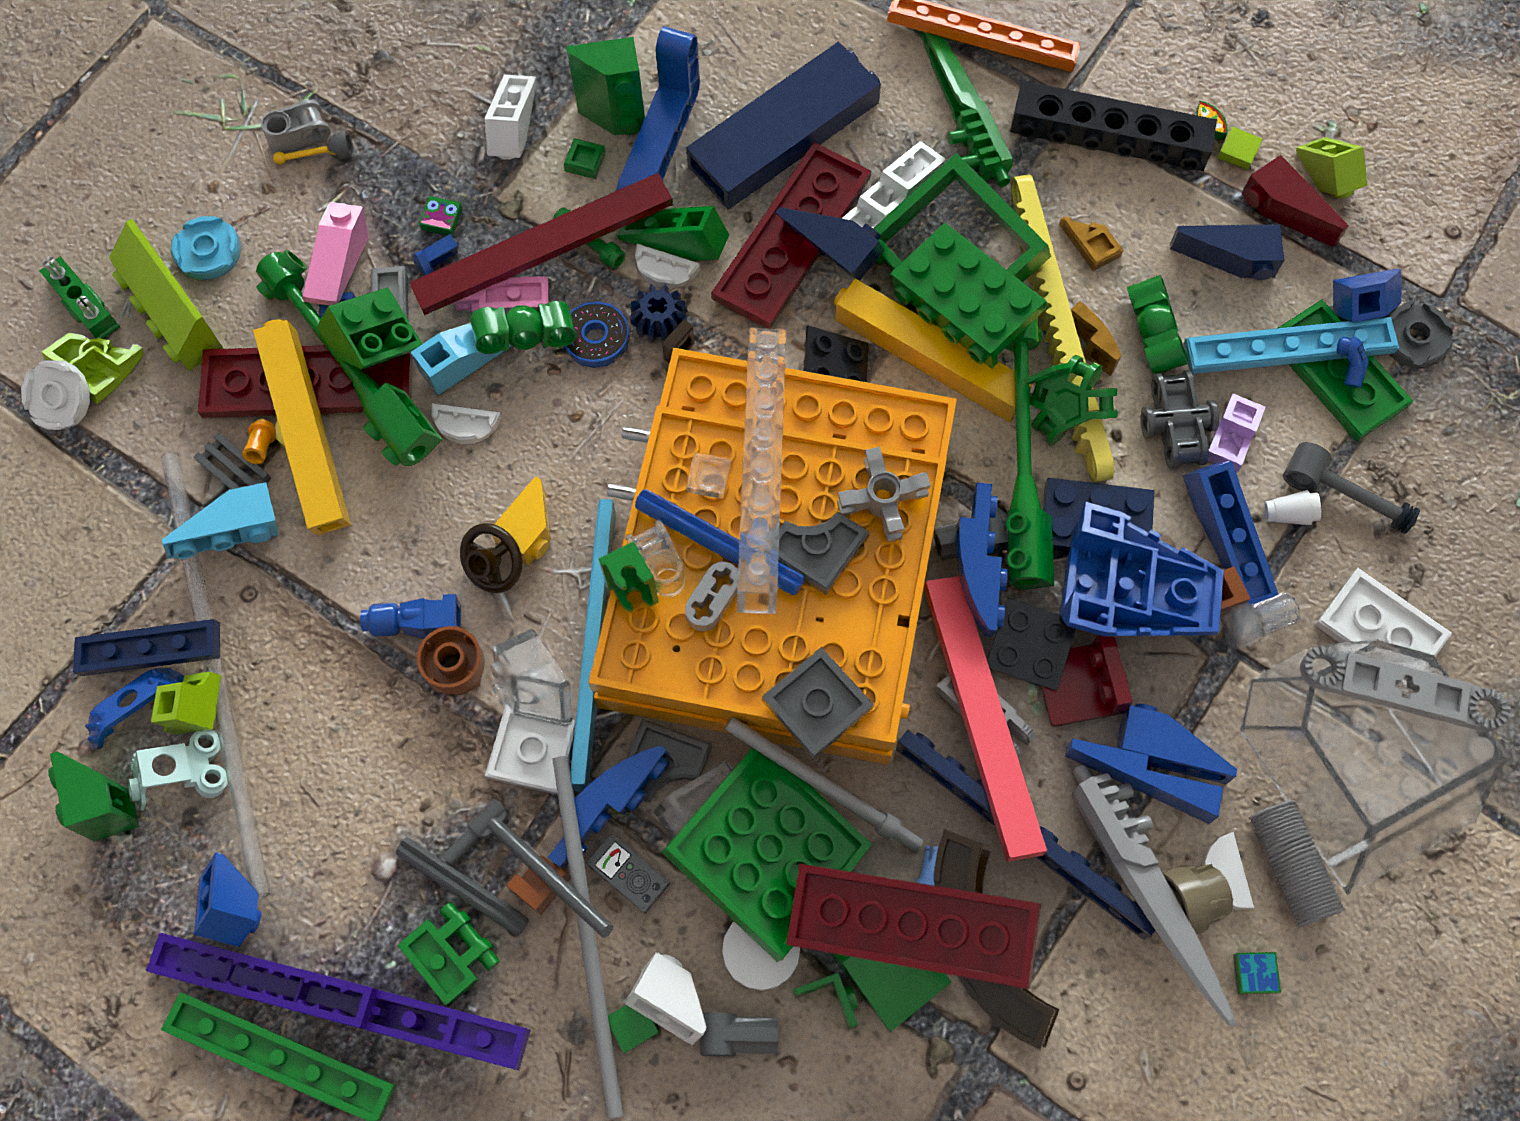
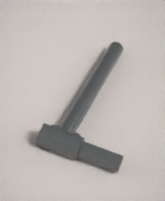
(491, 823)

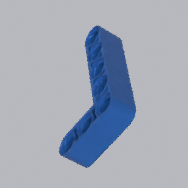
(670, 109)

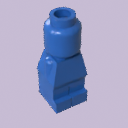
(412, 617)

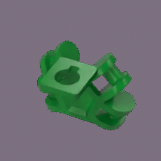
(1066, 401)

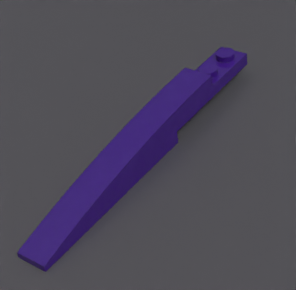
(340, 1001)

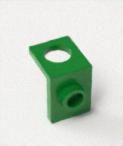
(844, 995)

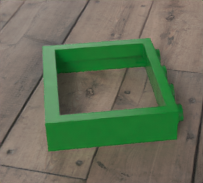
(957, 169)

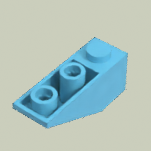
(449, 358)
(231, 519)

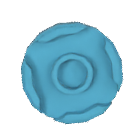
(206, 248)

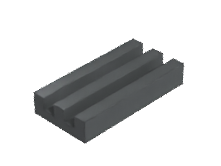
(213, 450)

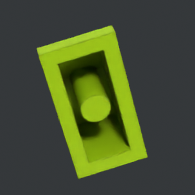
(1334, 166)

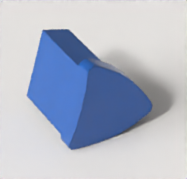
(435, 254)

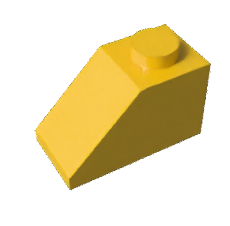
(528, 522)

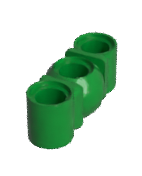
(1157, 325)
(522, 327)

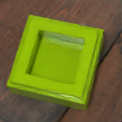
(1240, 148)

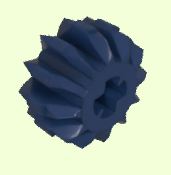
(657, 312)

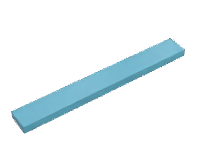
(595, 616)

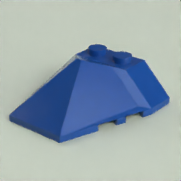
(1135, 583)

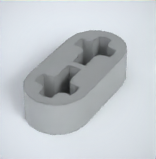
(705, 592)

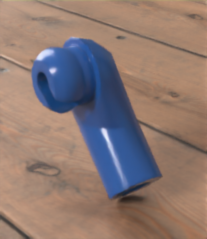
(1357, 360)

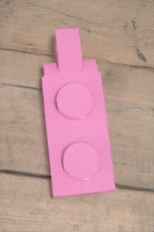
(508, 294)

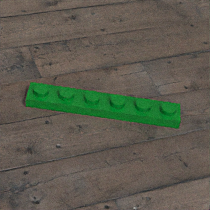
(279, 1058)

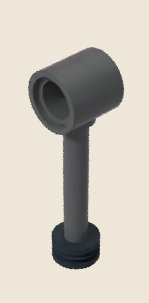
(1310, 468)

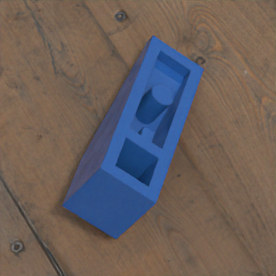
(1170, 745)

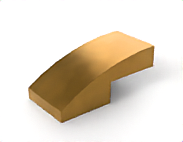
(1101, 344)

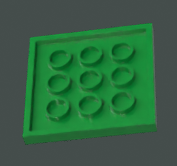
(749, 846)

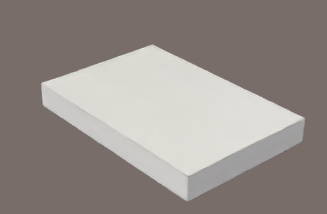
(1373, 612)

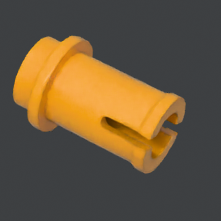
(260, 436)

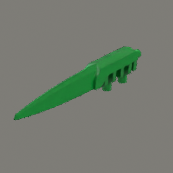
(973, 119)

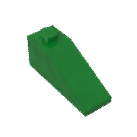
(683, 232)

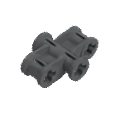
(1179, 419)

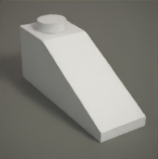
(509, 116)

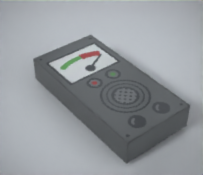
(628, 873)

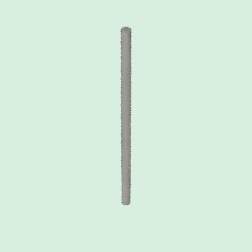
(588, 940)

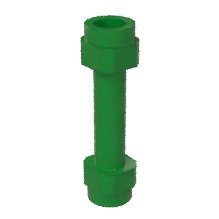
(609, 254)

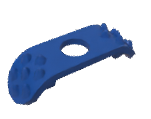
(109, 712)

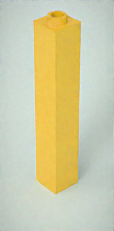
(925, 348)
(301, 427)

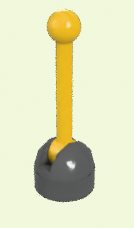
(338, 145)

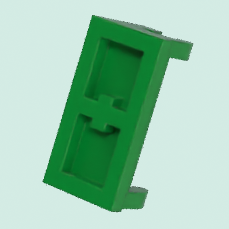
(628, 572)

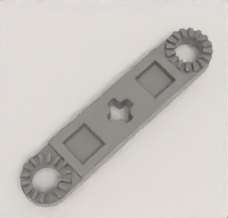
(1432, 694)

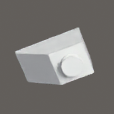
(668, 998)

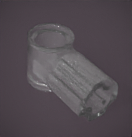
(1251, 623)

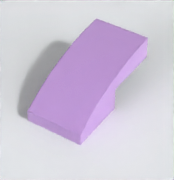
(1235, 431)

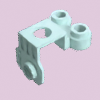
(191, 768)

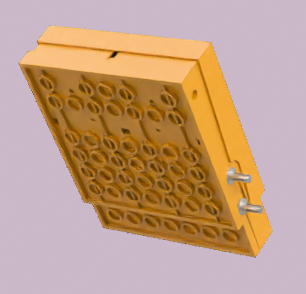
(867, 622)

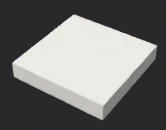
(526, 750)

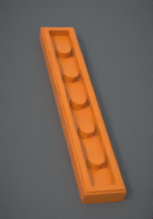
(985, 33)

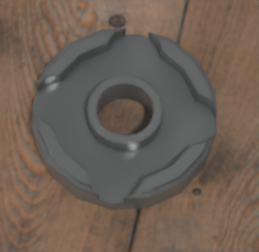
(1434, 327)

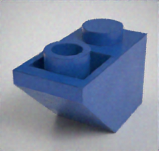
(1367, 295)

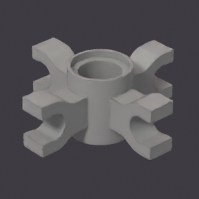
(909, 488)

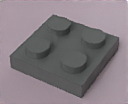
(817, 702)

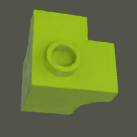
(187, 704)

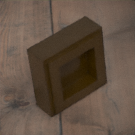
(680, 338)

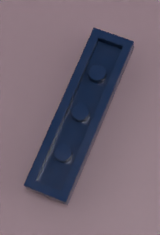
(147, 647)

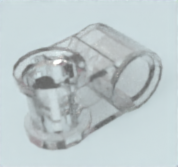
(660, 555)

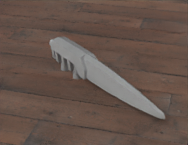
(1143, 877)

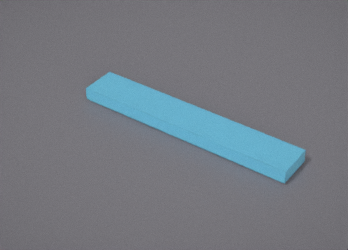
(1286, 345)

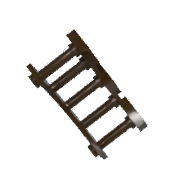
(962, 866)

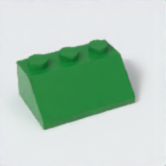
(608, 84)

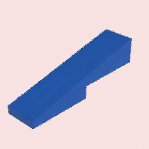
(1125, 766)

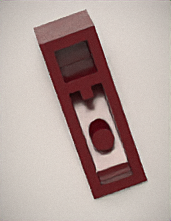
(1289, 200)

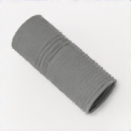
(1304, 877)

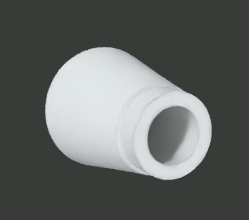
(1294, 508)

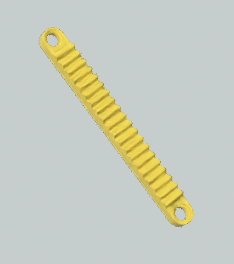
(1061, 329)

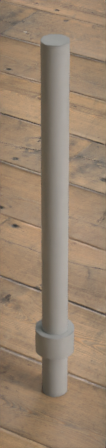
(884, 824)

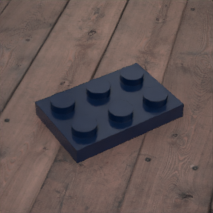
(1066, 500)

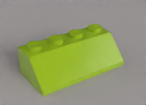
(161, 297)

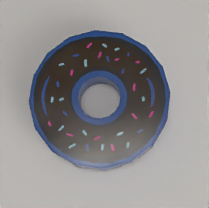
(602, 351)

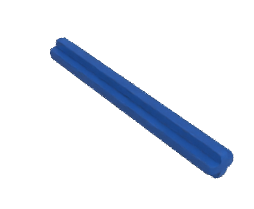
(707, 535)

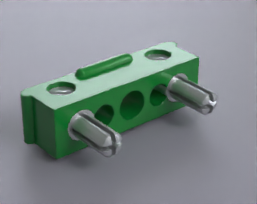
(79, 298)

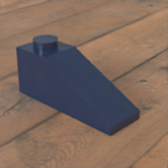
(839, 239)
(1236, 249)

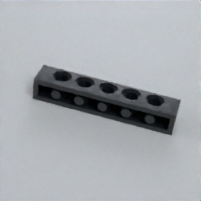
(1128, 123)

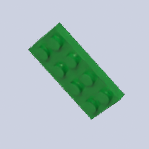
(966, 294)

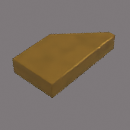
(1092, 241)

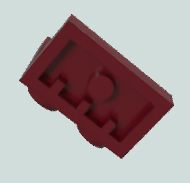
(1090, 685)

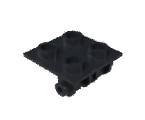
(835, 355)
(1031, 644)

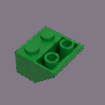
(368, 329)
(90, 801)

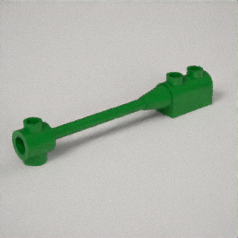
(388, 408)
(1027, 524)

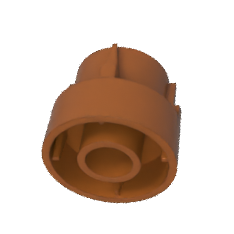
(440, 646)

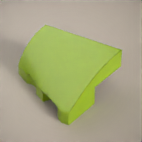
(97, 360)

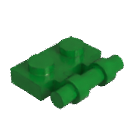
(437, 959)

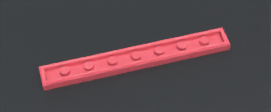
(984, 721)

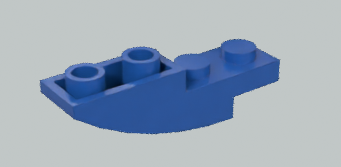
(979, 573)
(616, 788)

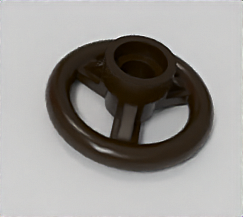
(485, 562)

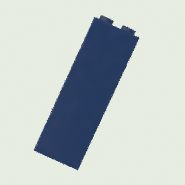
(783, 124)

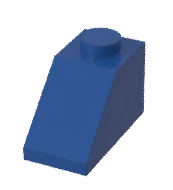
(225, 903)

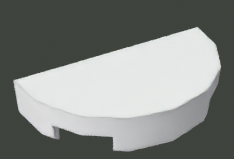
(664, 268)
(464, 424)
(1226, 858)

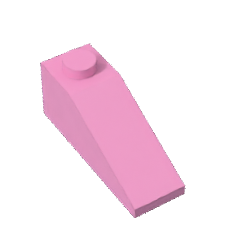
(335, 253)

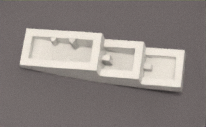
(896, 185)

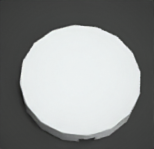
(55, 395)
(752, 964)

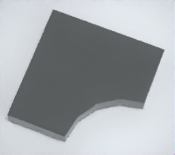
(821, 550)
(686, 754)

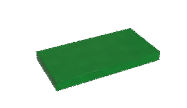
(1355, 408)

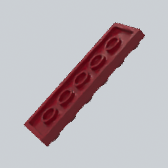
(775, 255)
(237, 386)
(915, 925)

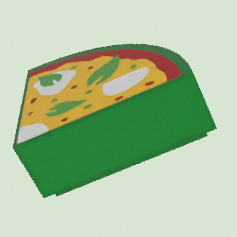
(1207, 110)

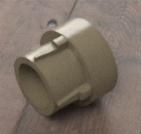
(1201, 893)

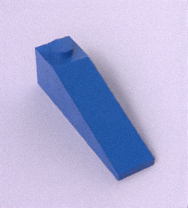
(1230, 527)

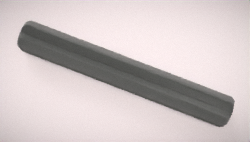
(462, 886)

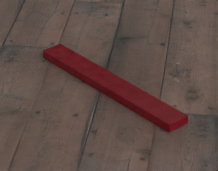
(541, 243)

